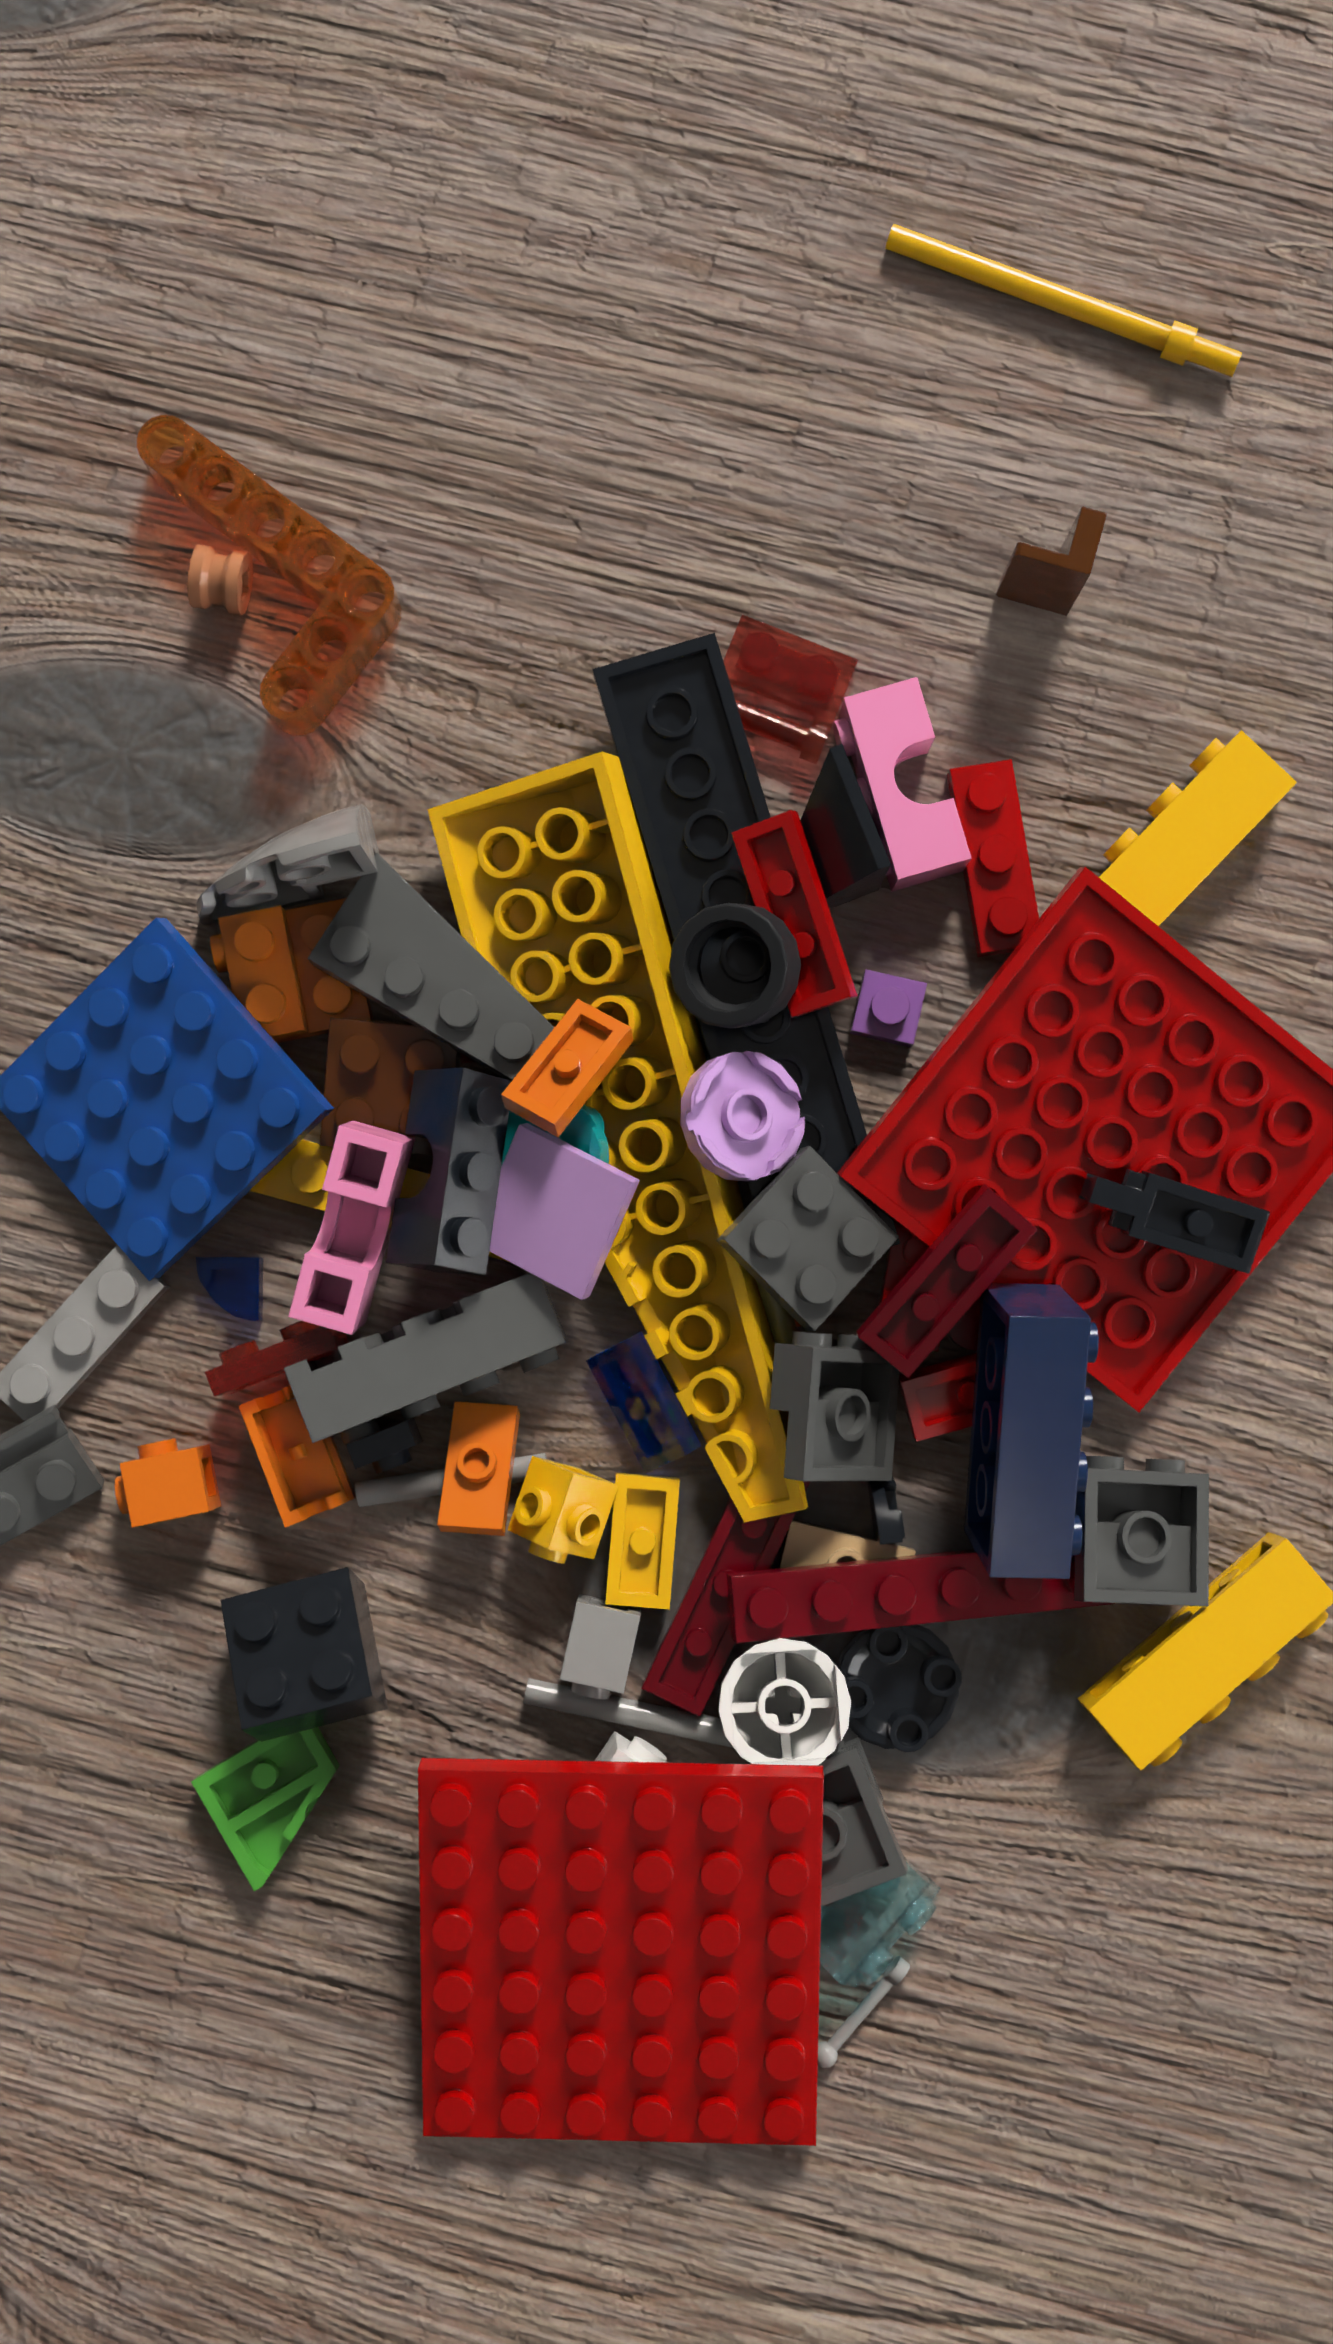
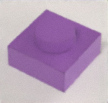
(888, 1008)

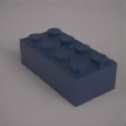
(1029, 1430)

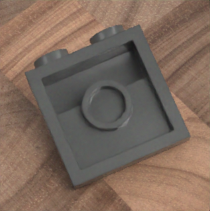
(837, 1406)
(1143, 1534)
(857, 1835)

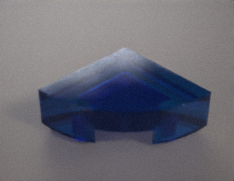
(234, 1284)

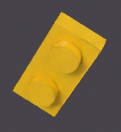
(642, 1541)

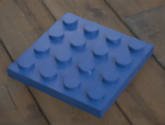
(159, 1099)

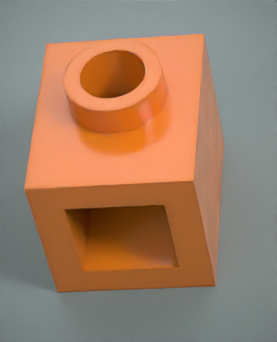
(167, 1483)

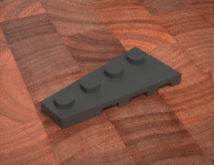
(421, 969)

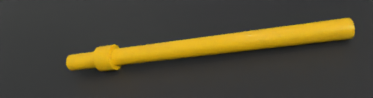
(1175, 341)

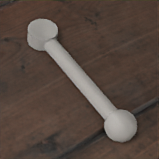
(892, 1976)

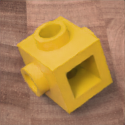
(562, 1510)

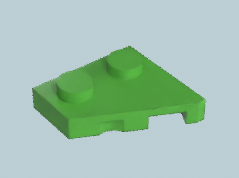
(266, 1796)

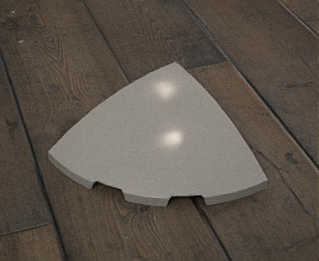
(295, 865)

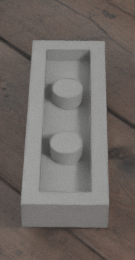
(78, 1335)

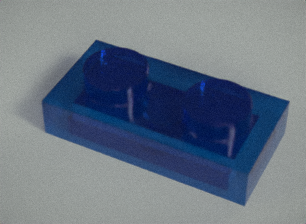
(643, 1403)

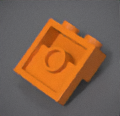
(272, 974)

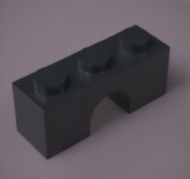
(453, 1215)

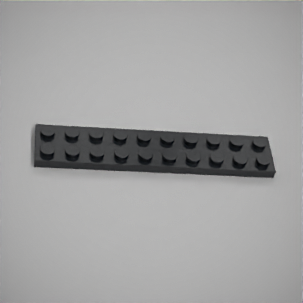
(690, 790)

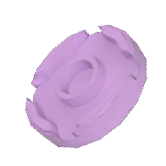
(742, 1116)

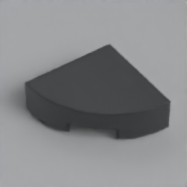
(886, 1518)

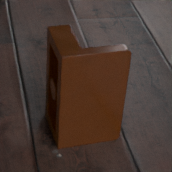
(1053, 578)

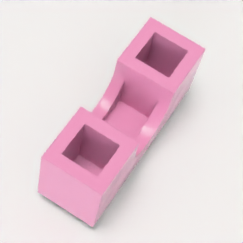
(879, 733)
(347, 1255)

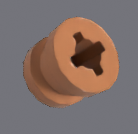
(220, 579)

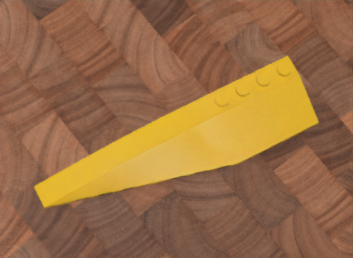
(567, 910)

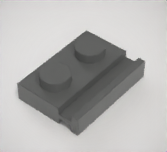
(41, 1473)

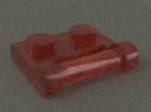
(790, 673)

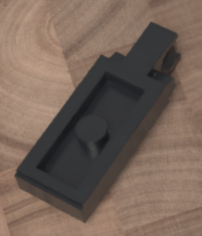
(1181, 1217)

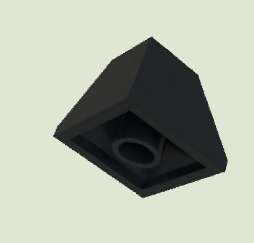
(843, 834)

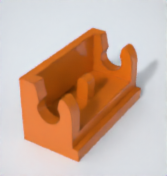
(300, 1473)

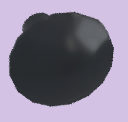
(899, 1685)

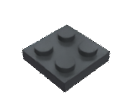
(807, 1238)

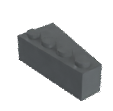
(426, 1358)

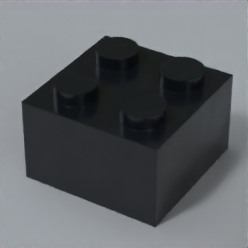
(303, 1654)

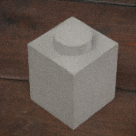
(600, 1647)

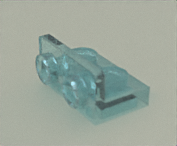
(867, 1924)

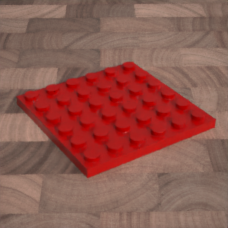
(1099, 1059)
(620, 1950)

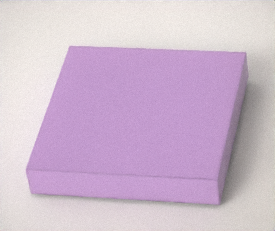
(558, 1210)

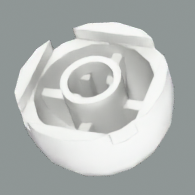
(784, 1704)

